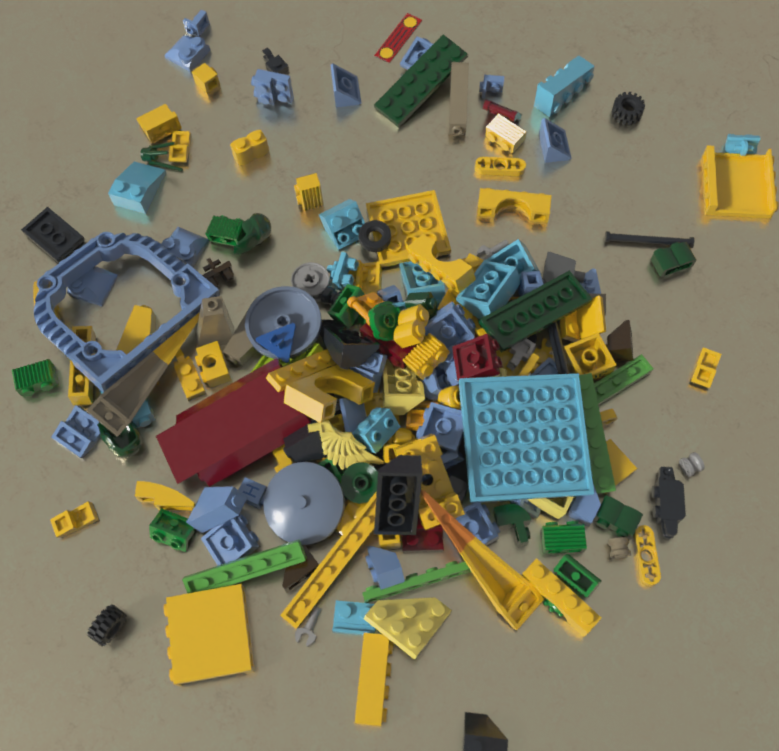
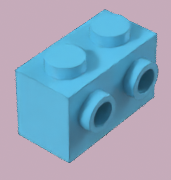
(376, 429)

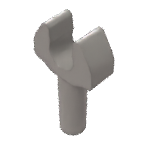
(491, 251)
(308, 629)

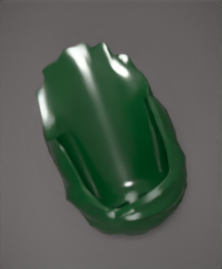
(256, 229)
(124, 445)

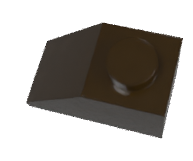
(620, 343)
(299, 572)

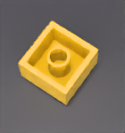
(589, 356)

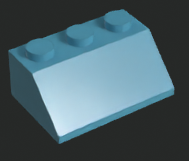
(491, 289)

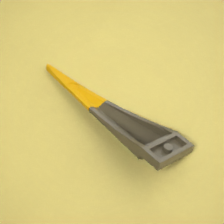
(124, 398)

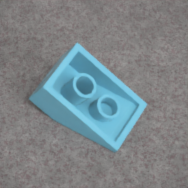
(136, 187)
(515, 255)
(418, 280)

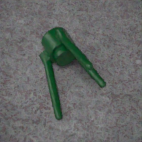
(151, 154)

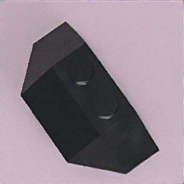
(482, 734)

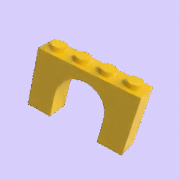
(311, 396)

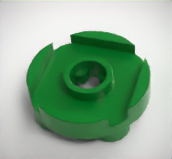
(377, 320)

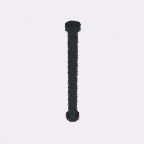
(647, 239)

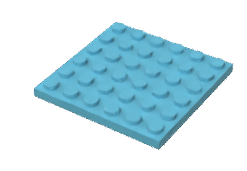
(525, 437)

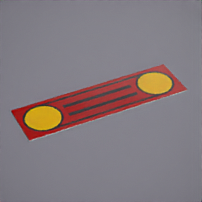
(398, 37)

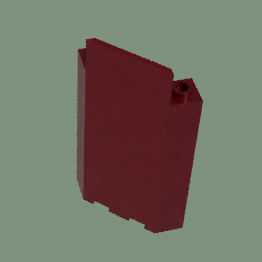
(230, 428)

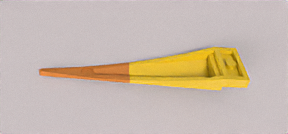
(506, 588)

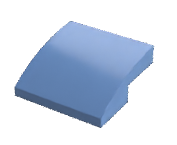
(78, 432)

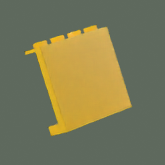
(739, 184)
(208, 634)

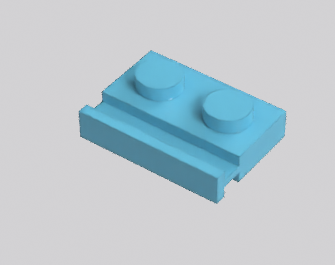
(350, 618)

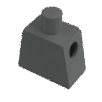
(557, 265)

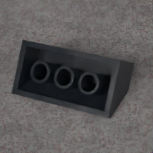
(398, 496)

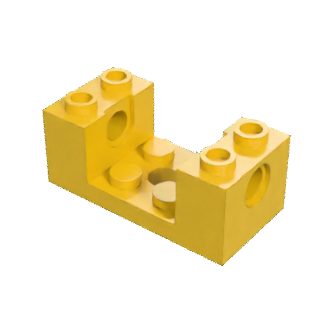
(440, 488)

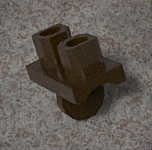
(224, 270)

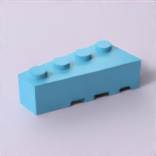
(561, 87)

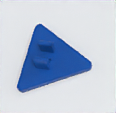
(279, 341)

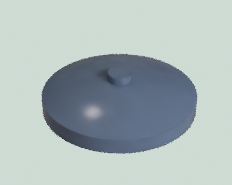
(282, 307)
(304, 503)

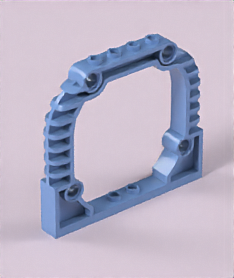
(107, 365)

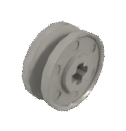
(312, 279)

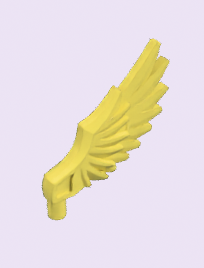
(342, 446)

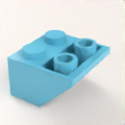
(343, 223)

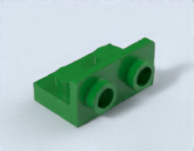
(171, 530)

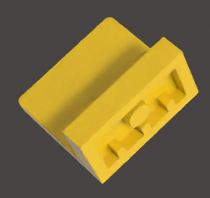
(159, 123)
(584, 321)

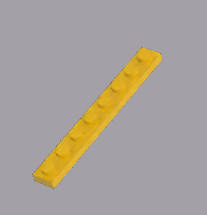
(331, 565)

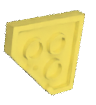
(408, 621)

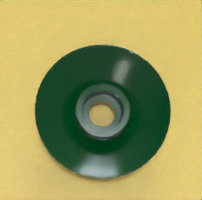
(351, 482)

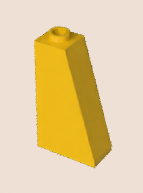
(139, 325)

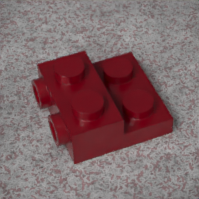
(477, 358)
(425, 540)

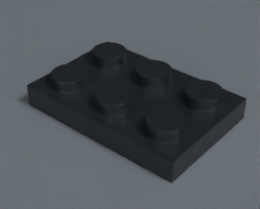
(53, 234)

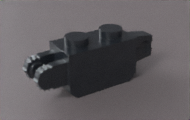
(669, 502)

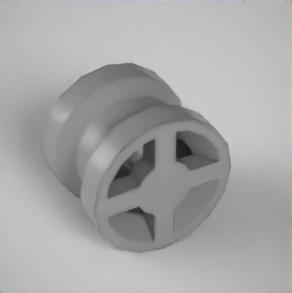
(691, 464)

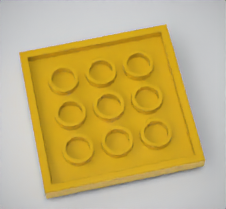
(408, 220)

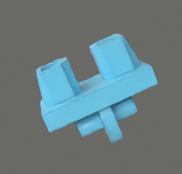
(741, 144)
(340, 270)

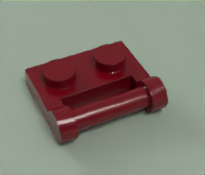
(496, 109)

